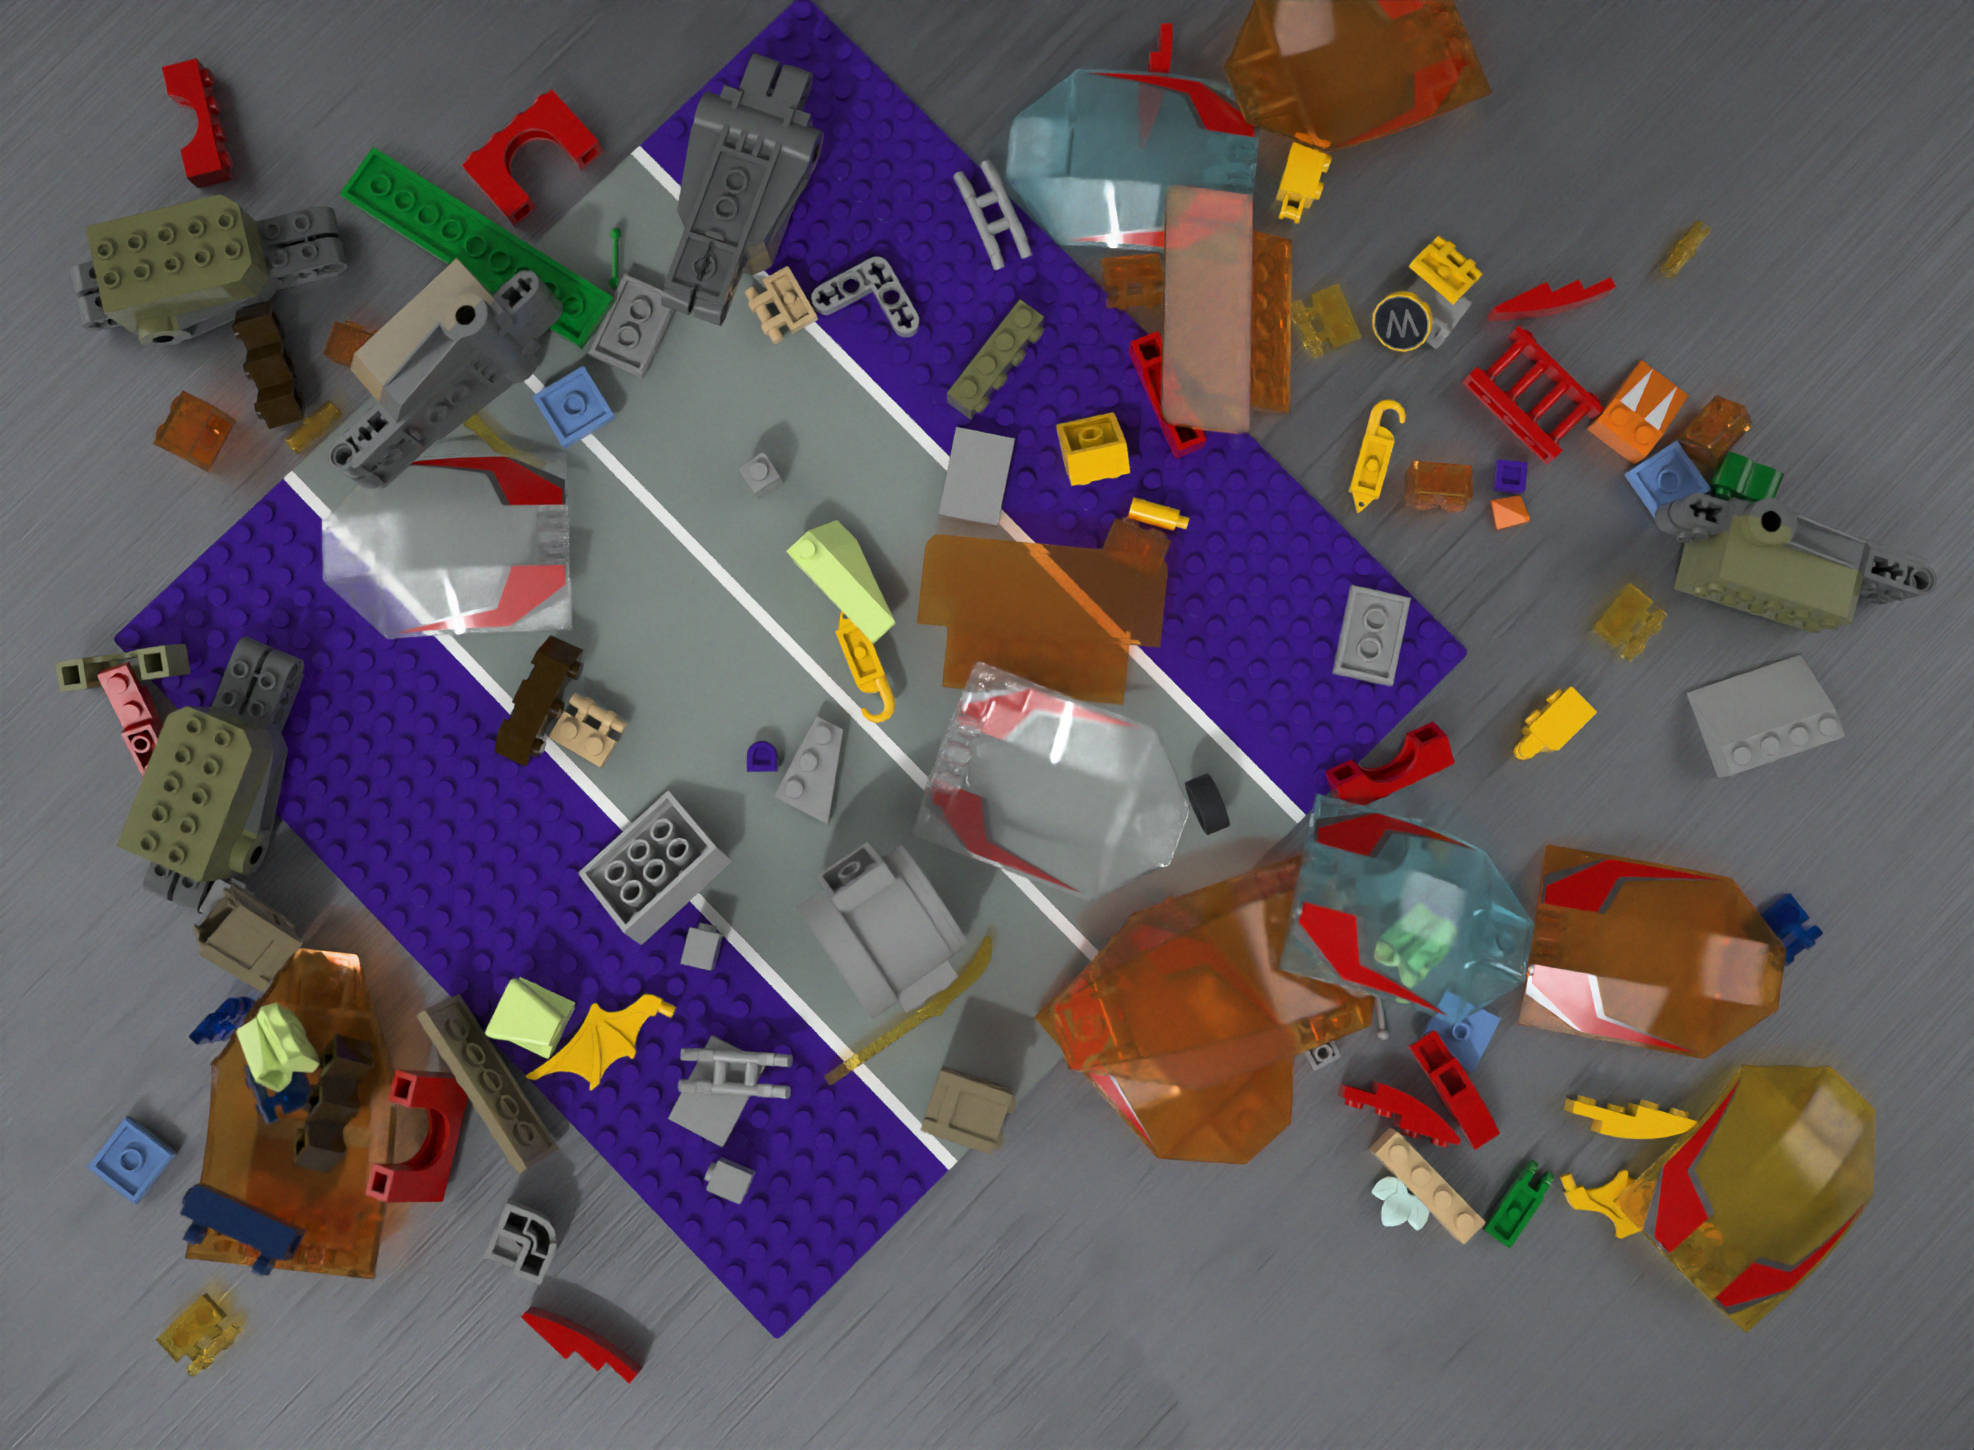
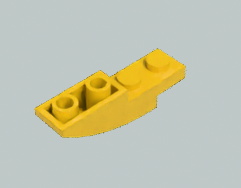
(1639, 1122)

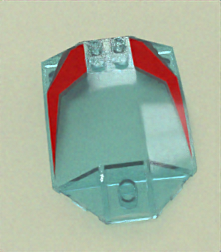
(1113, 143)
(1403, 913)

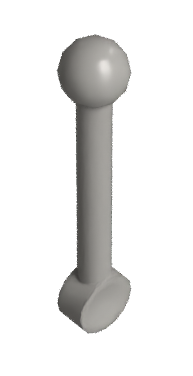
(1383, 1033)

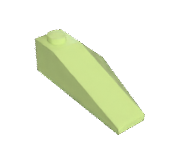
(840, 570)

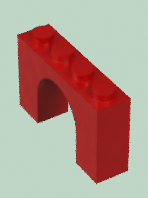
(544, 120)
(428, 1171)

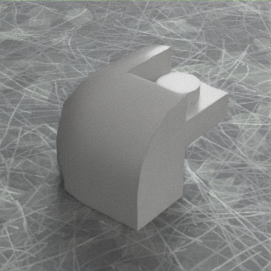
(523, 1241)

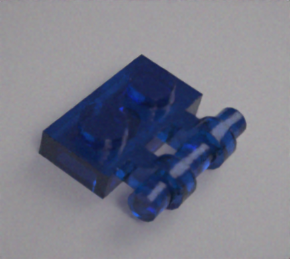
(1785, 918)
(222, 1022)
(290, 1098)

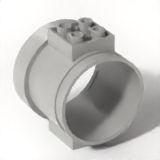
(884, 929)

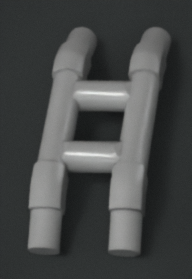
(987, 230)
(721, 1086)

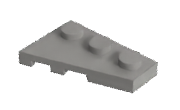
(812, 774)

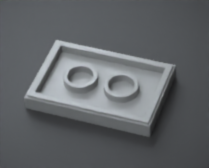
(632, 327)
(976, 477)
(1371, 635)
(712, 1113)

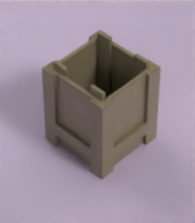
(246, 937)
(968, 1110)

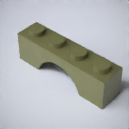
(146, 663)

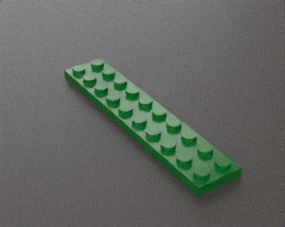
(457, 231)

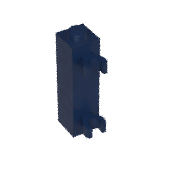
(242, 1222)

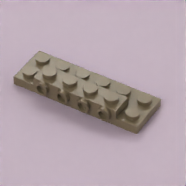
(487, 1083)

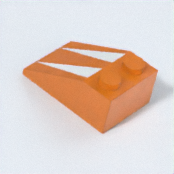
(1638, 413)

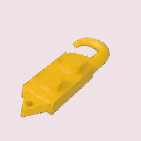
(1374, 456)
(865, 667)

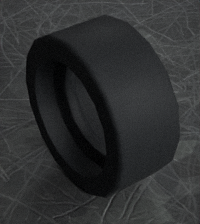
(1207, 804)

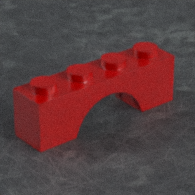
(205, 156)
(1147, 360)
(1423, 754)

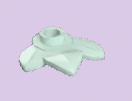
(1399, 1204)

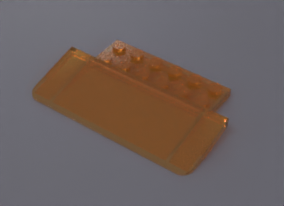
(1223, 313)
(1042, 611)

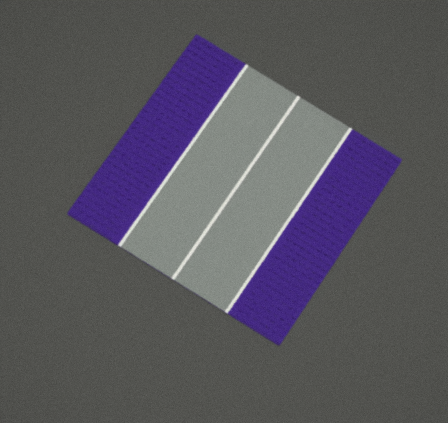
(723, 642)

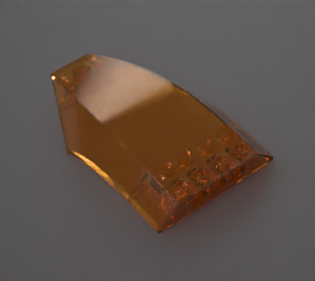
(1198, 991)
(257, 1159)

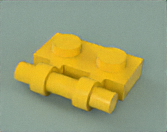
(1446, 269)

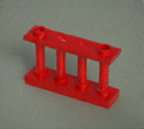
(1523, 423)

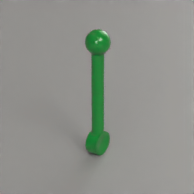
(613, 282)

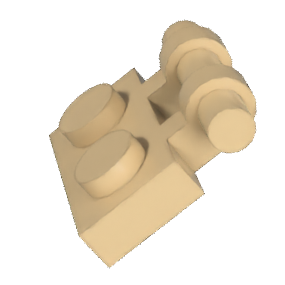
(789, 300)
(583, 739)

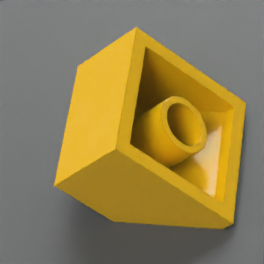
(1093, 449)

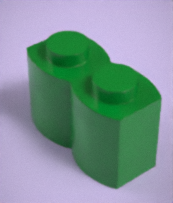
(1744, 479)

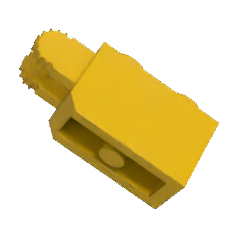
(1554, 724)

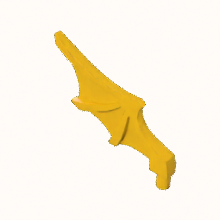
(604, 1039)
(1601, 1200)

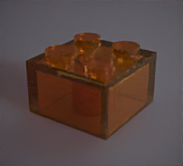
(194, 431)

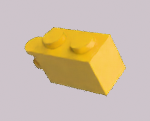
(1301, 180)

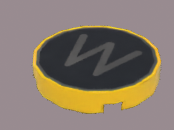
(1402, 321)

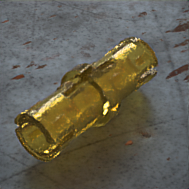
(1685, 249)
(313, 427)

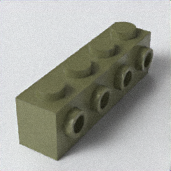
(995, 359)

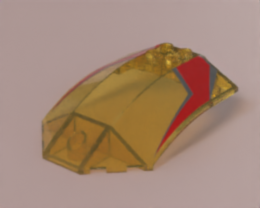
(1760, 1186)

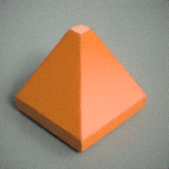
(1509, 512)

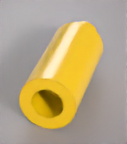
(1157, 514)

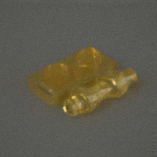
(1333, 316)
(1621, 617)
(191, 1327)

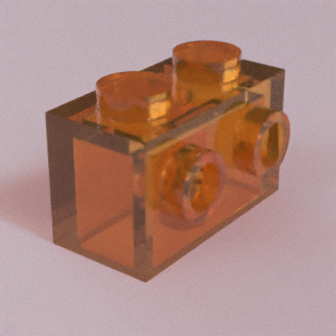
(1715, 431)
(1438, 486)

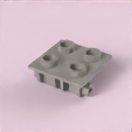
(1443, 312)

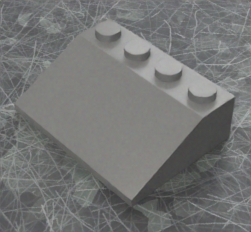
(1764, 716)
(654, 868)

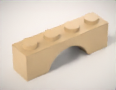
(1427, 1185)

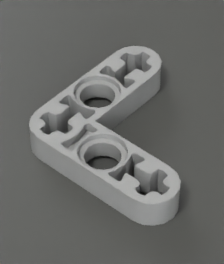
(868, 284)

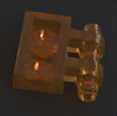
(1132, 272)

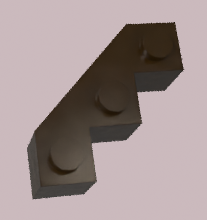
(269, 365)
(539, 701)
(332, 1104)

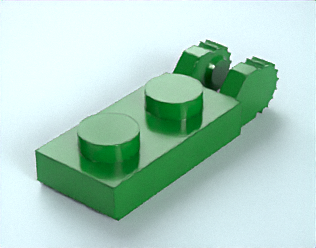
(1518, 1205)

